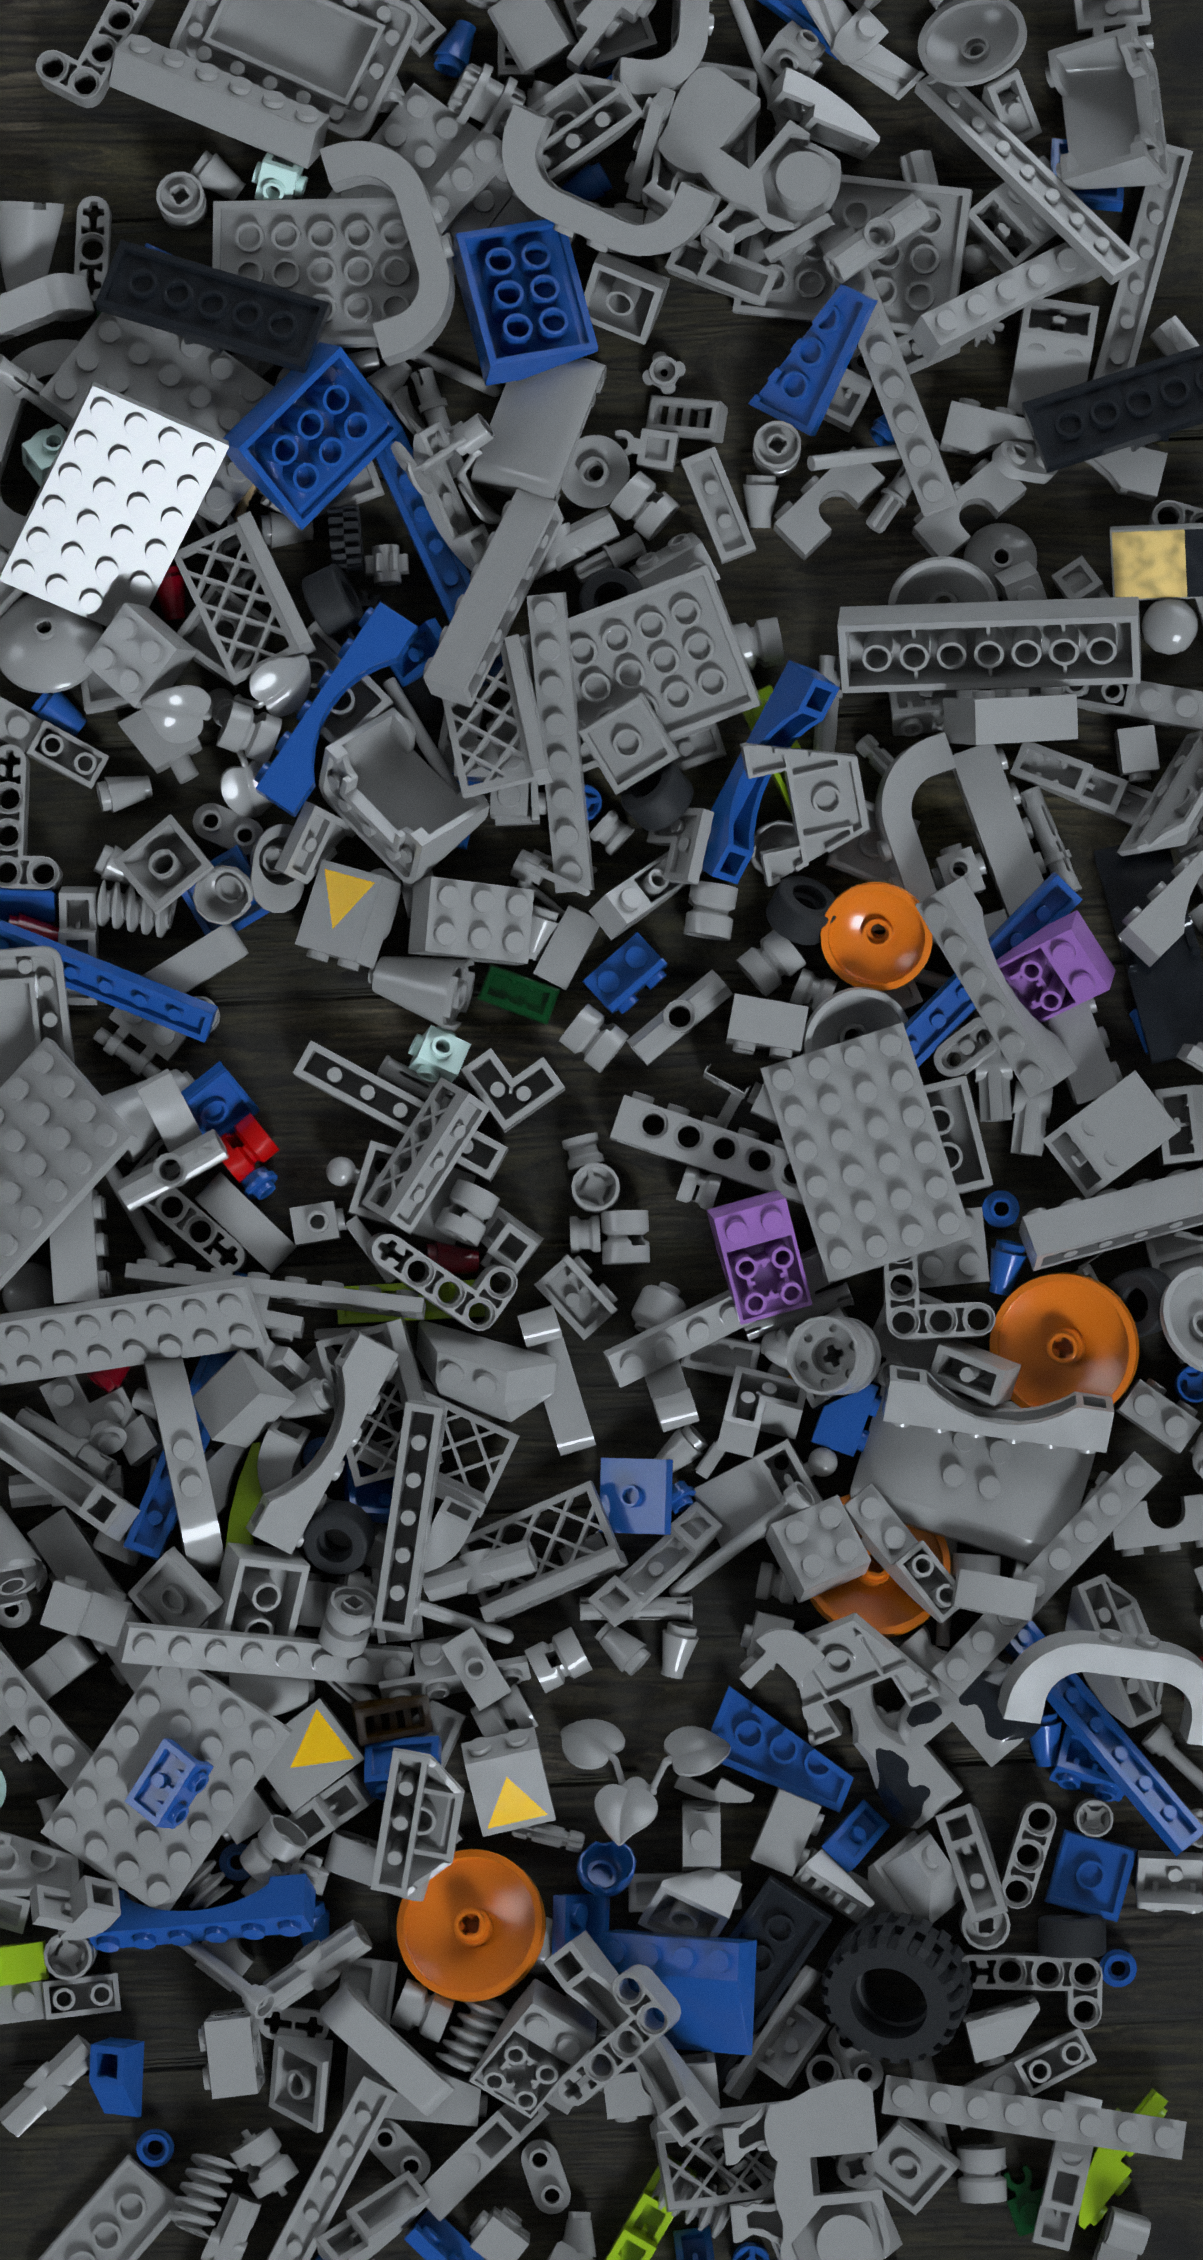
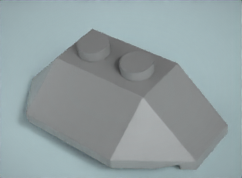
(587, 119)
(1174, 806)
(484, 1372)
(1105, 1605)
(416, 1823)

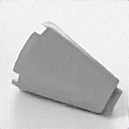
(27, 240)
(426, 986)
(132, 1111)
(19, 1564)
(271, 1693)

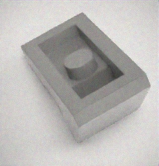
(1011, 105)

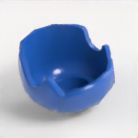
(606, 1868)

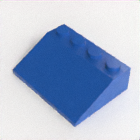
(522, 299)
(312, 435)
(706, 1976)

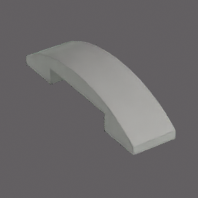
(445, 502)
(657, 1567)

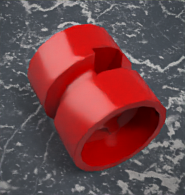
(247, 1146)

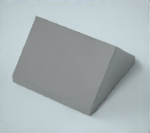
(533, 32)
(241, 1401)
(301, 2079)

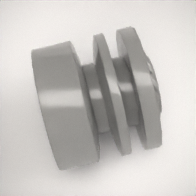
(814, 1349)

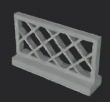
(271, 582)
(526, 720)
(407, 1382)
(446, 1484)
(561, 1578)
(732, 2118)

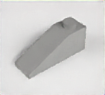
(972, 1862)

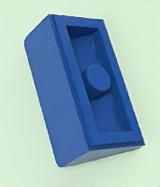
(31, 902)

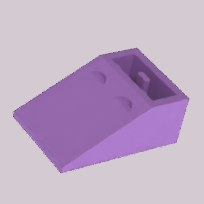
(1057, 968)
(760, 1256)

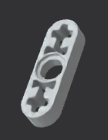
(103, 224)

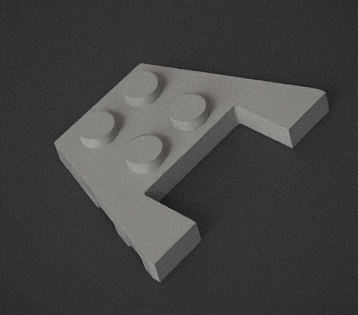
(823, 800)
(853, 1660)

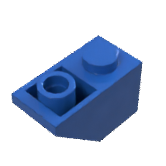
(843, 1421)
(118, 2075)

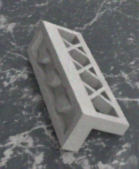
(430, 1158)

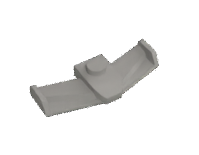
(856, 44)

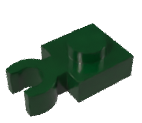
(1025, 2204)

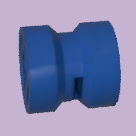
(1194, 1389)

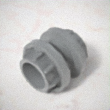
(484, 98)

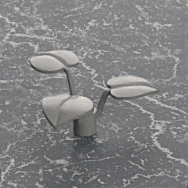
(467, 438)
(180, 713)
(630, 1803)

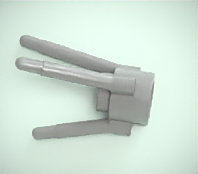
(531, 869)

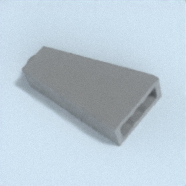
(459, 2108)

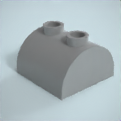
(624, 297)

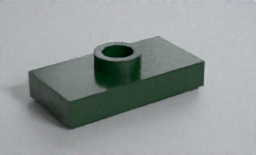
(518, 994)

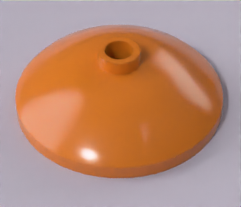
(872, 958)

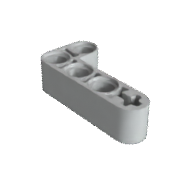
(86, 66)
(43, 301)
(18, 819)
(190, 1216)
(436, 1275)
(671, 1397)
(566, 1405)
(56, 1670)
(1027, 1979)
(616, 2045)
(385, 2050)
(1122, 2235)

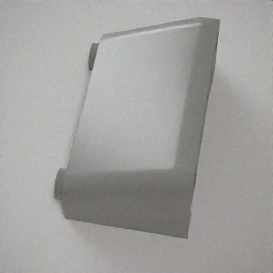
(1110, 112)
(539, 429)
(396, 797)

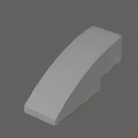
(822, 114)
(738, 279)
(79, 928)
(333, 1806)
(374, 2221)

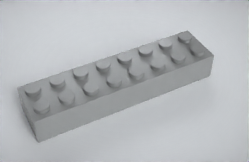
(990, 645)

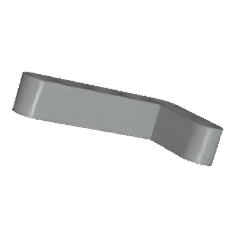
(921, 1313)

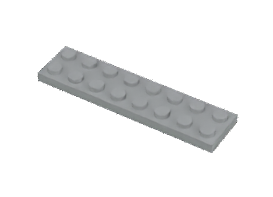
(129, 1330)

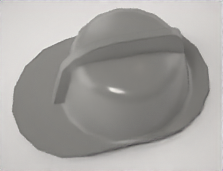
(271, 887)

